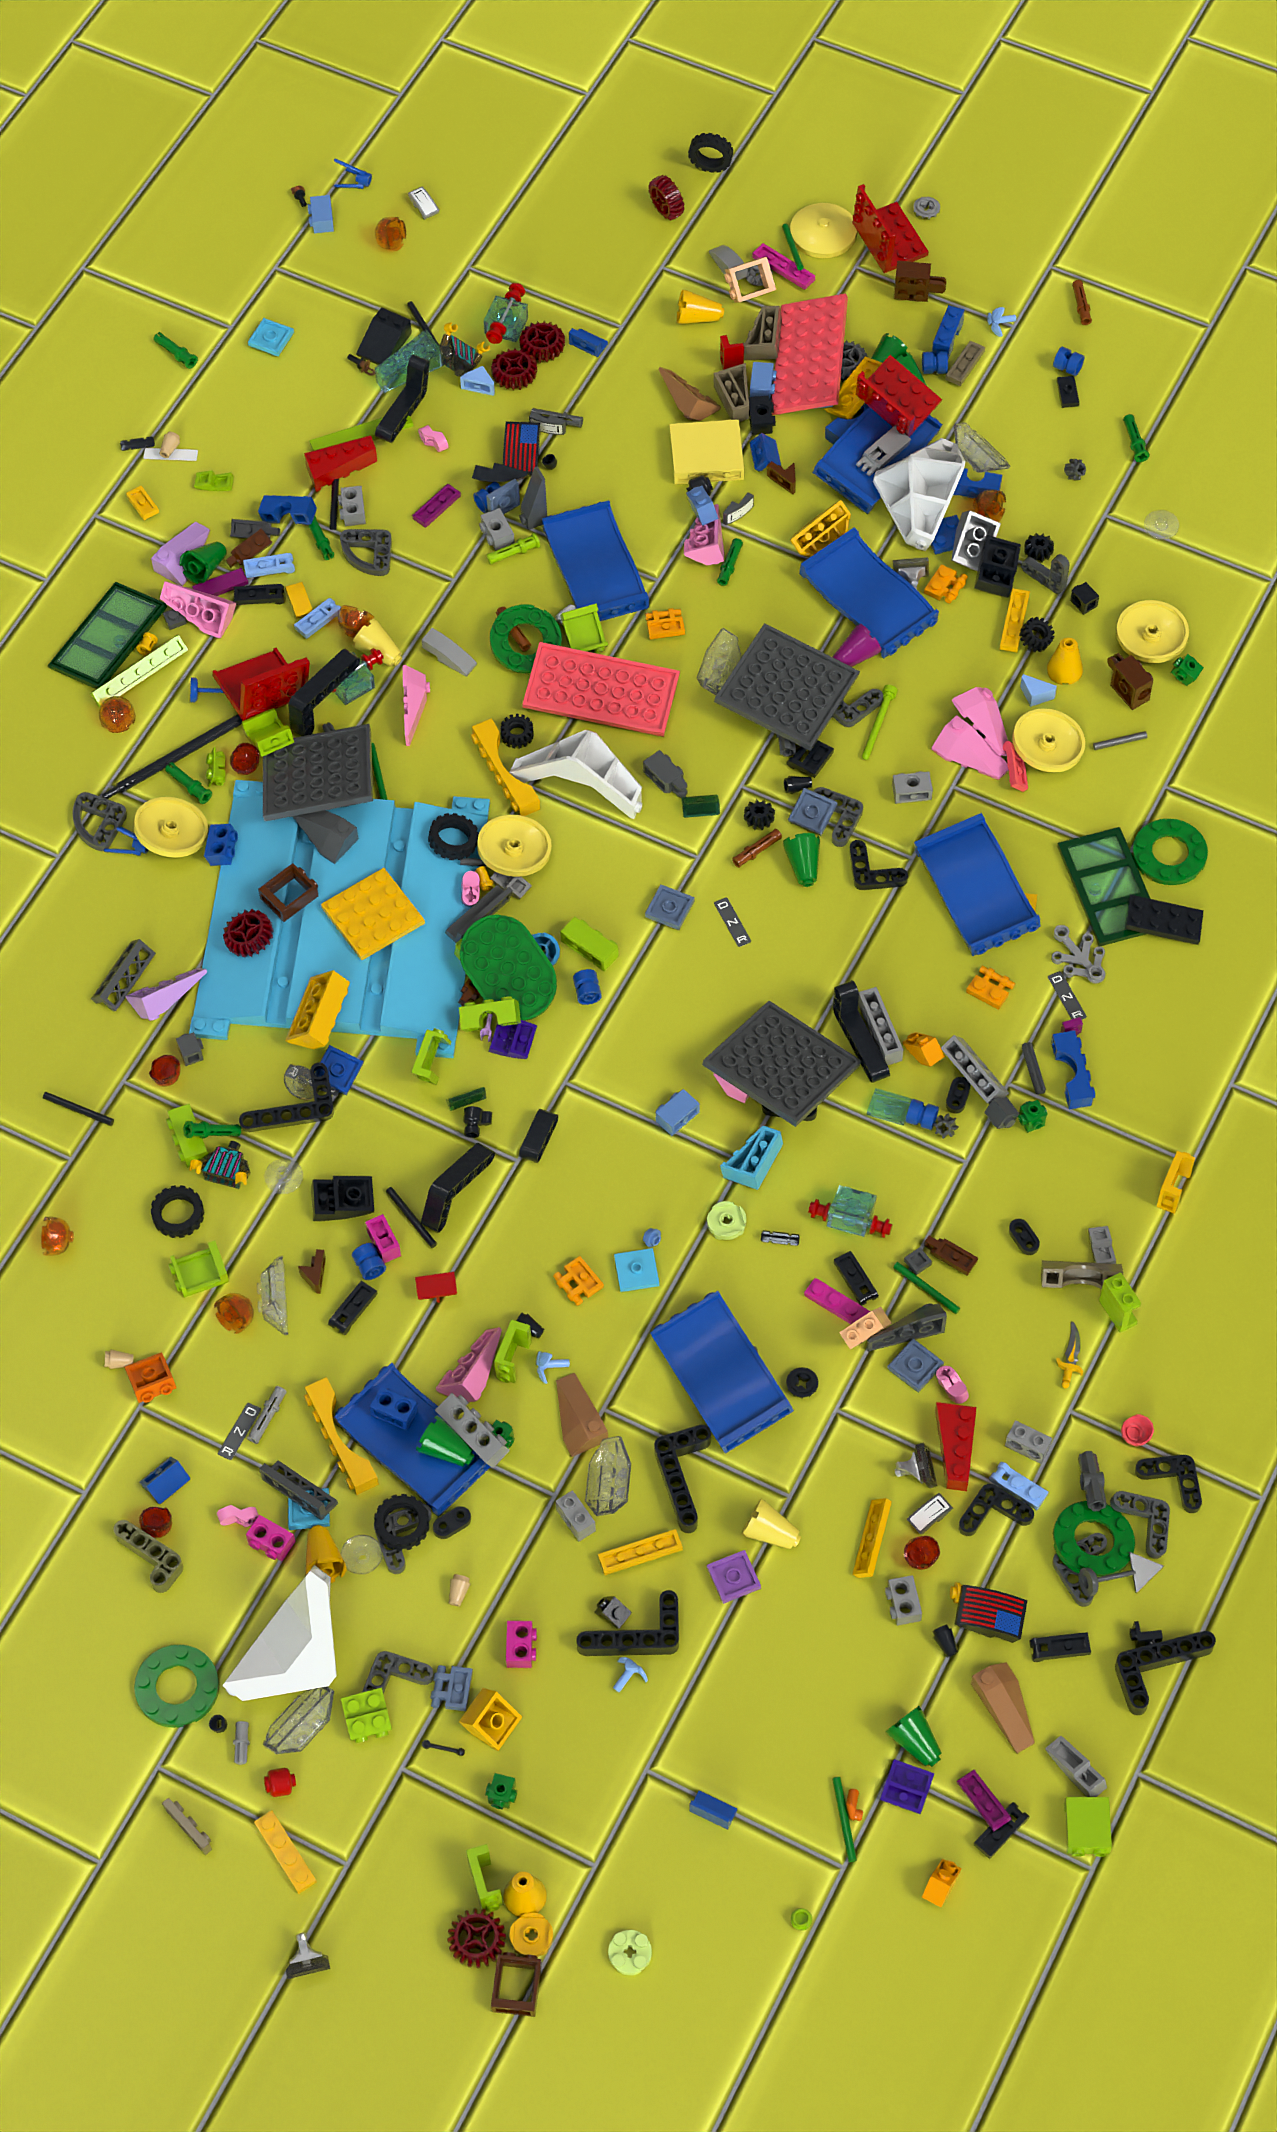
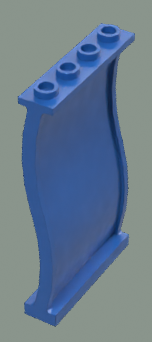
(839, 463)
(595, 560)
(869, 592)
(977, 884)
(721, 1371)
(431, 1478)

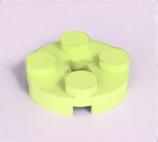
(726, 1231)
(620, 1960)

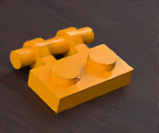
(942, 580)
(665, 627)
(987, 991)
(583, 1276)

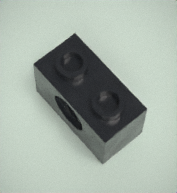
(760, 415)

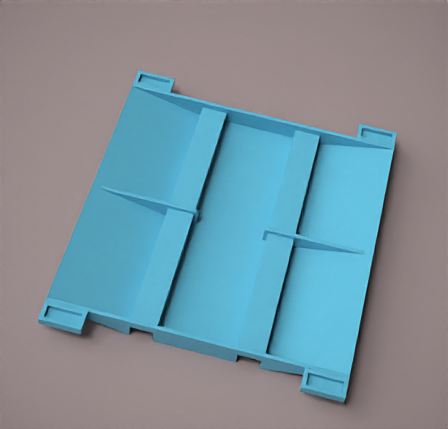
(391, 992)

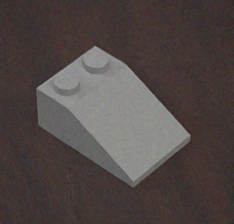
(971, 537)

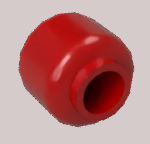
(279, 1782)

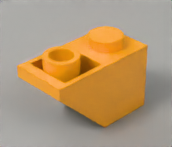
(924, 1048)
(941, 1882)

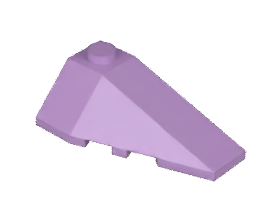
(168, 556)
(157, 1000)

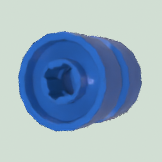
(1067, 360)
(935, 362)
(480, 496)
(587, 986)
(922, 1114)
(368, 1261)

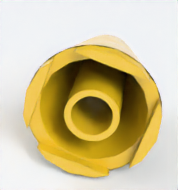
(697, 309)
(1065, 663)
(324, 1553)
(524, 1894)

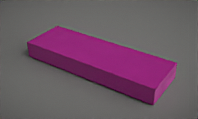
(436, 505)
(223, 583)
(984, 1800)

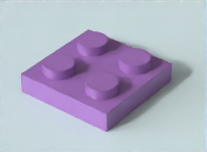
(733, 1576)

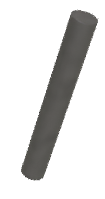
(1120, 740)

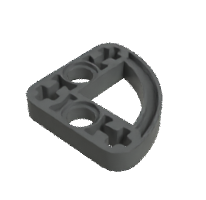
(374, 542)
(108, 815)

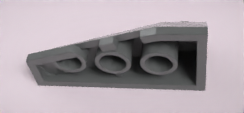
(534, 501)
(329, 833)
(921, 1323)

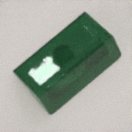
(700, 806)
(466, 1098)

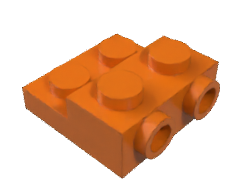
(150, 1378)

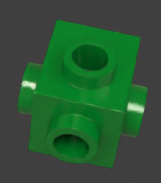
(1186, 669)
(1032, 1115)
(505, 1430)
(501, 1791)

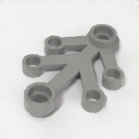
(1079, 957)

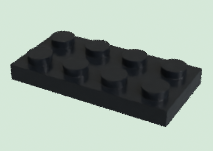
(1164, 919)

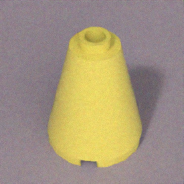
(376, 637)
(771, 1527)

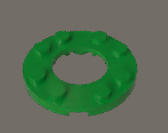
(511, 618)
(1170, 874)
(1071, 1553)
(189, 1711)

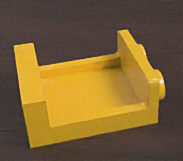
(1170, 1195)

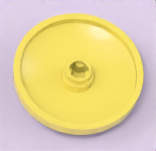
(823, 230)
(1152, 631)
(1048, 740)
(170, 827)
(514, 845)

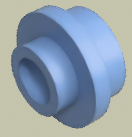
(652, 1237)

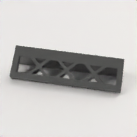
(484, 907)
(117, 972)
(298, 1493)

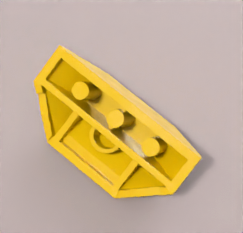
(822, 530)

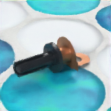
(299, 193)
(361, 363)

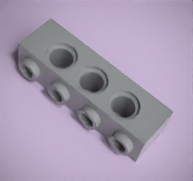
(880, 1025)
(974, 1069)
(450, 1411)

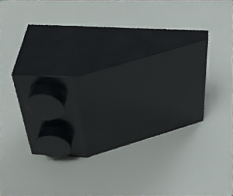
(384, 336)

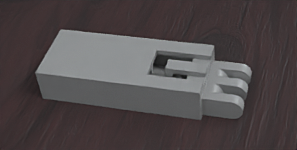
(890, 443)

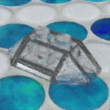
(977, 450)
(719, 661)
(273, 1295)
(608, 1477)
(300, 1721)

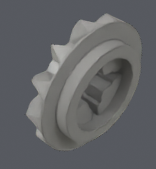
(921, 204)
(752, 278)

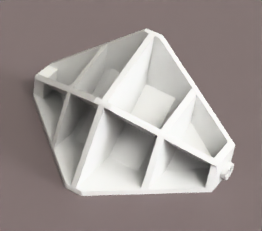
(921, 490)
(586, 761)
(293, 1648)

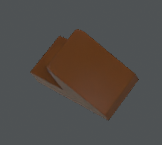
(783, 477)
(314, 1274)

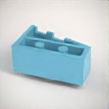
(754, 1159)

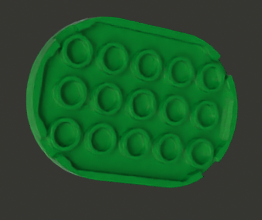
(508, 962)

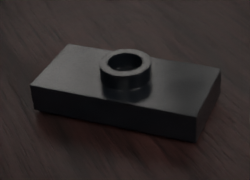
(1067, 391)

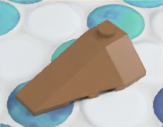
(687, 397)
(579, 1418)
(1004, 1701)

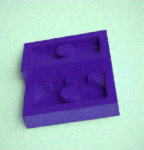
(513, 1040)
(907, 1786)

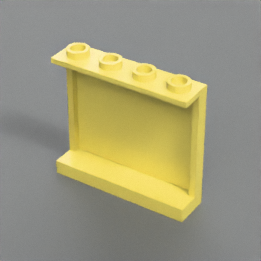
(707, 450)

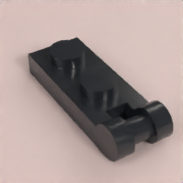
(259, 594)
(855, 1278)
(353, 1307)
(1060, 1646)
(992, 1840)

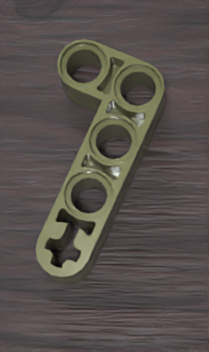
(146, 1550)

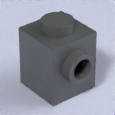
(190, 1048)
(1002, 1113)

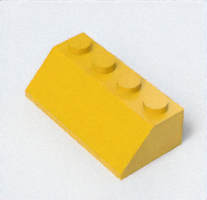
(318, 1010)

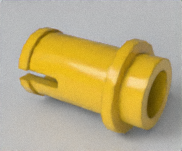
(485, 882)

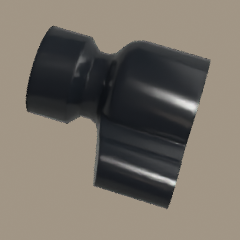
(473, 1118)

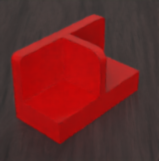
(732, 354)
(436, 1286)

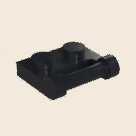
(814, 760)

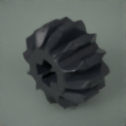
(1039, 547)
(759, 814)

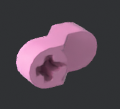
(433, 438)
(470, 881)
(958, 1391)
(231, 1514)

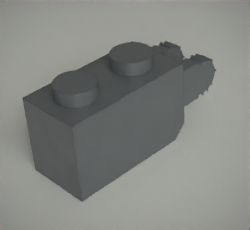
(665, 774)

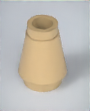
(169, 444)
(117, 1359)
(458, 1588)

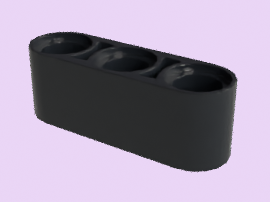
(538, 1135)

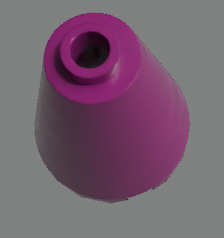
(857, 647)

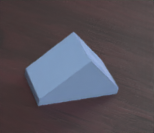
(478, 381)
(1036, 690)

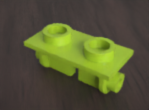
(214, 774)

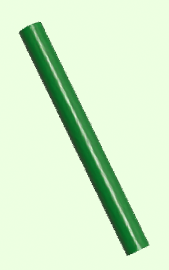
(792, 246)
(378, 775)
(926, 1287)
(844, 1819)

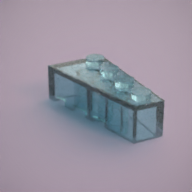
(393, 370)

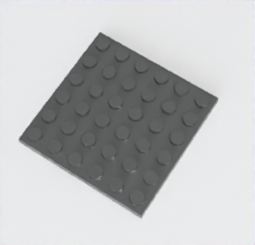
(787, 686)
(318, 773)
(782, 1063)

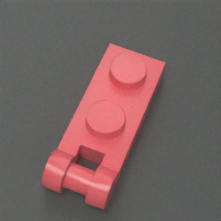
(1016, 768)

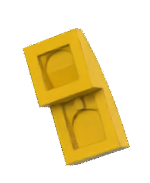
(299, 599)

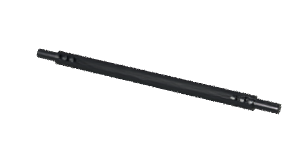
(174, 756)

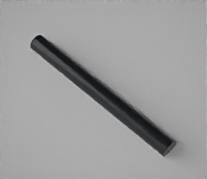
(419, 319)
(334, 504)
(79, 1109)
(411, 1217)

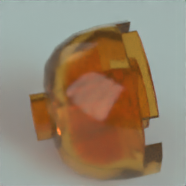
(390, 233)
(990, 504)
(353, 620)
(116, 714)
(55, 1236)
(234, 1312)

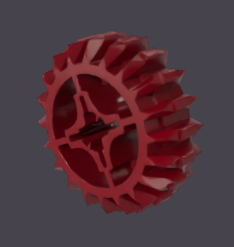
(666, 197)
(539, 339)
(513, 363)
(248, 933)
(482, 1932)

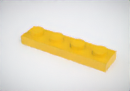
(1014, 620)
(872, 1538)
(640, 1552)
(285, 1852)

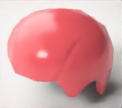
(1137, 1430)

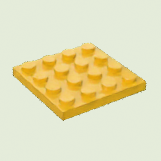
(372, 913)

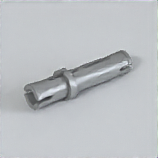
(255, 1434)

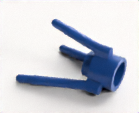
(362, 177)
(139, 848)

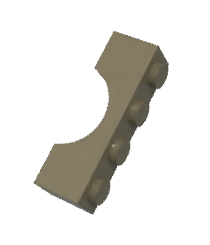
(1061, 1273)

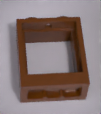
(292, 872)
(512, 2006)

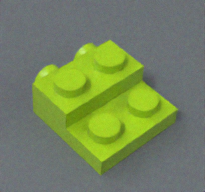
(366, 1715)

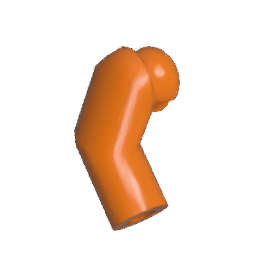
(851, 1803)

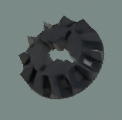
(805, 1375)

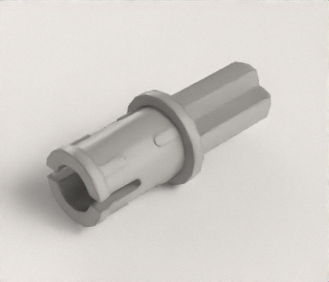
(241, 1742)

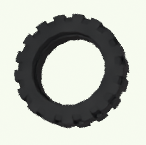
(712, 141)
(453, 851)
(182, 1228)
(392, 1504)

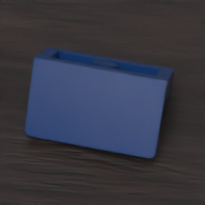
(587, 342)
(764, 451)
(165, 1480)
(713, 1809)

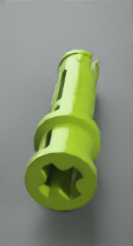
(521, 545)

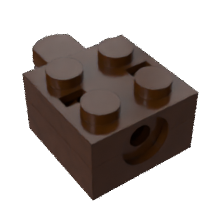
(915, 283)
(1130, 680)

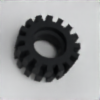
(1031, 640)
(517, 722)

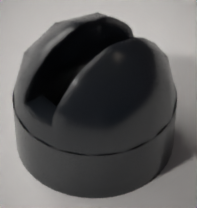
(549, 461)
(215, 1725)

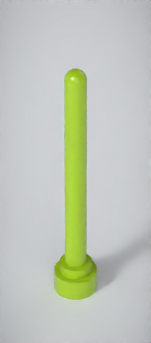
(889, 693)

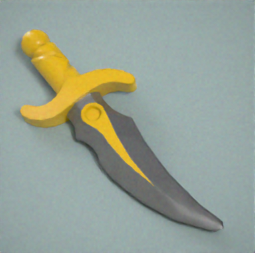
(1071, 1357)

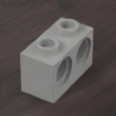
(353, 506)
(1028, 1442)
(907, 1600)

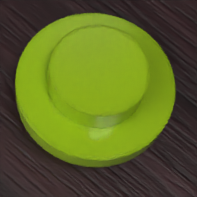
(801, 1919)

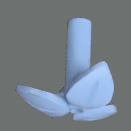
(997, 318)
(543, 1362)
(631, 1667)

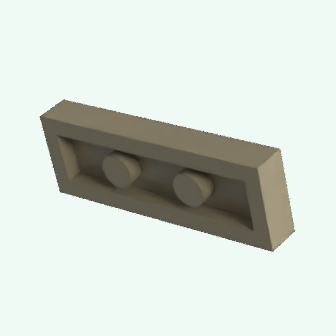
(965, 363)
(188, 1825)

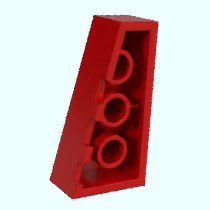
(339, 460)
(956, 1435)

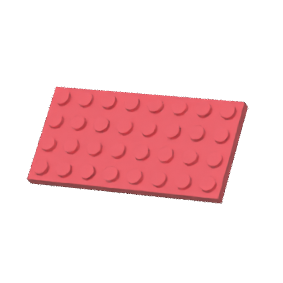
(810, 354)
(601, 689)

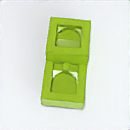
(209, 481)

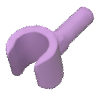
(486, 1031)

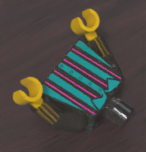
(457, 354)
(224, 1166)

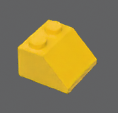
(490, 1718)

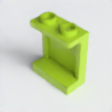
(584, 629)
(267, 732)
(427, 1054)
(199, 1270)
(1119, 1301)
(516, 1335)
(1088, 1826)
(478, 1858)

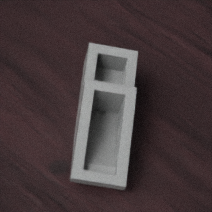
(727, 258)
(448, 652)
(1076, 1767)

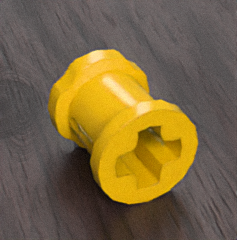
(147, 643)

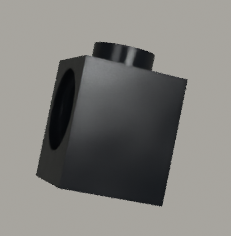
(1084, 598)

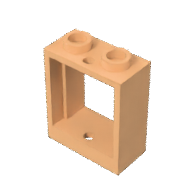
(765, 274)
(865, 1327)

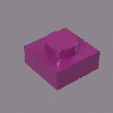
(1072, 1025)

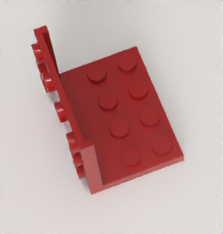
(886, 232)
(897, 396)
(262, 682)

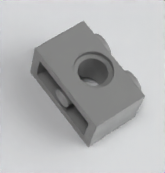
(497, 529)
(905, 793)
(575, 1516)

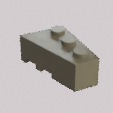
(765, 335)
(733, 391)

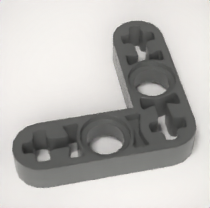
(1053, 579)
(852, 711)
(847, 814)
(1149, 1512)
(394, 1528)
(1063, 1571)
(393, 1669)

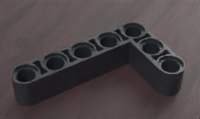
(406, 401)
(317, 689)
(847, 1014)
(296, 1109)
(451, 1183)
(675, 1474)
(617, 1638)
(1156, 1661)

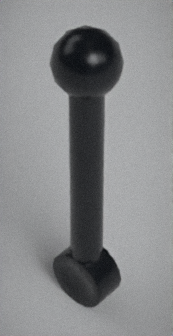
(426, 1745)

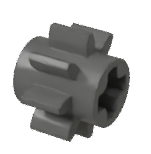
(1075, 469)
(941, 1129)

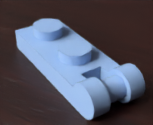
(269, 565)
(317, 618)
(1019, 1486)

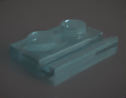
(889, 1106)

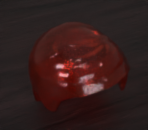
(245, 759)
(165, 1070)
(156, 1521)
(921, 1552)

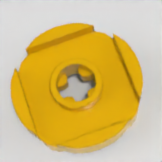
(522, 1926)

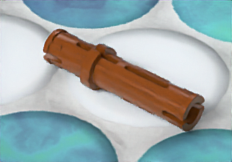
(1083, 307)
(517, 634)
(751, 851)

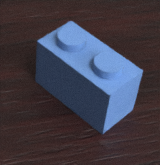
(321, 214)
(762, 379)
(702, 505)
(677, 1112)

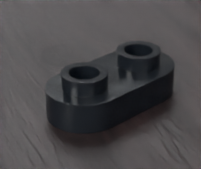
(958, 1096)
(1025, 1237)
(452, 1522)

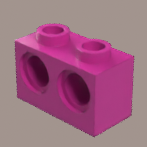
(383, 1238)
(273, 1534)
(516, 1644)

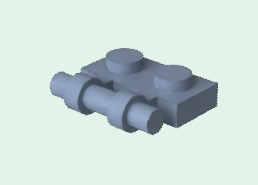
(458, 1688)

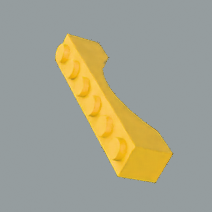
(522, 796)
(358, 1469)

